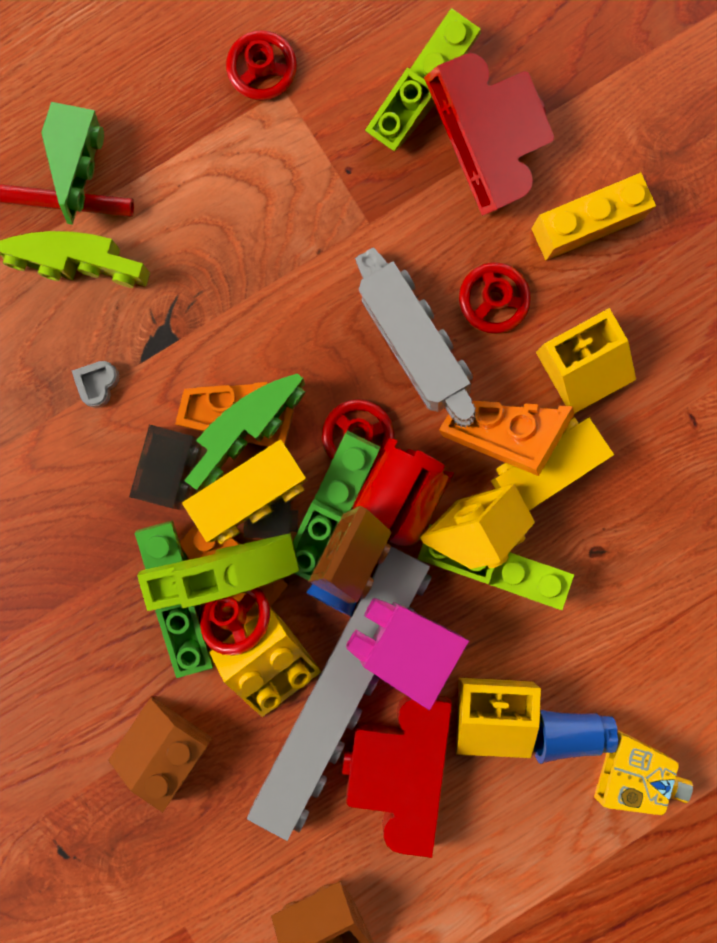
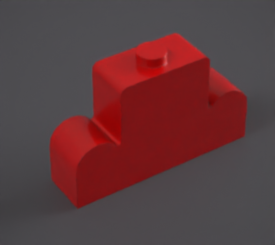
(490, 127)
(401, 773)

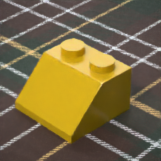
(481, 528)

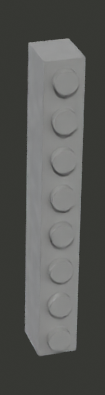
(331, 706)

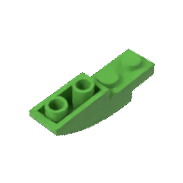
(253, 415)
(333, 499)
(179, 626)

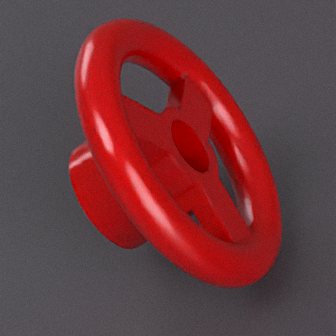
(259, 49)
(498, 285)
(337, 417)
(219, 613)

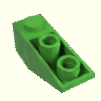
(70, 143)

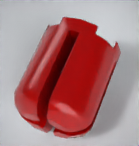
(403, 491)

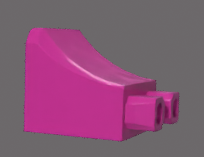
(407, 650)

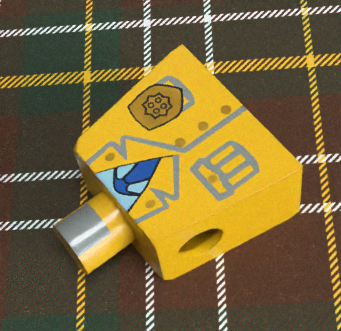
(640, 779)

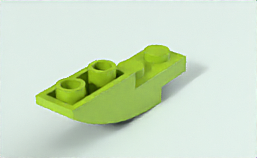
(410, 97)
(61, 252)
(220, 574)
(516, 576)

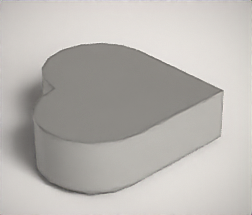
(96, 382)

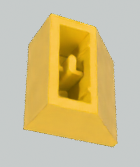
(588, 361)
(268, 670)
(497, 717)

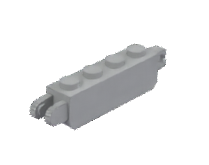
(414, 339)

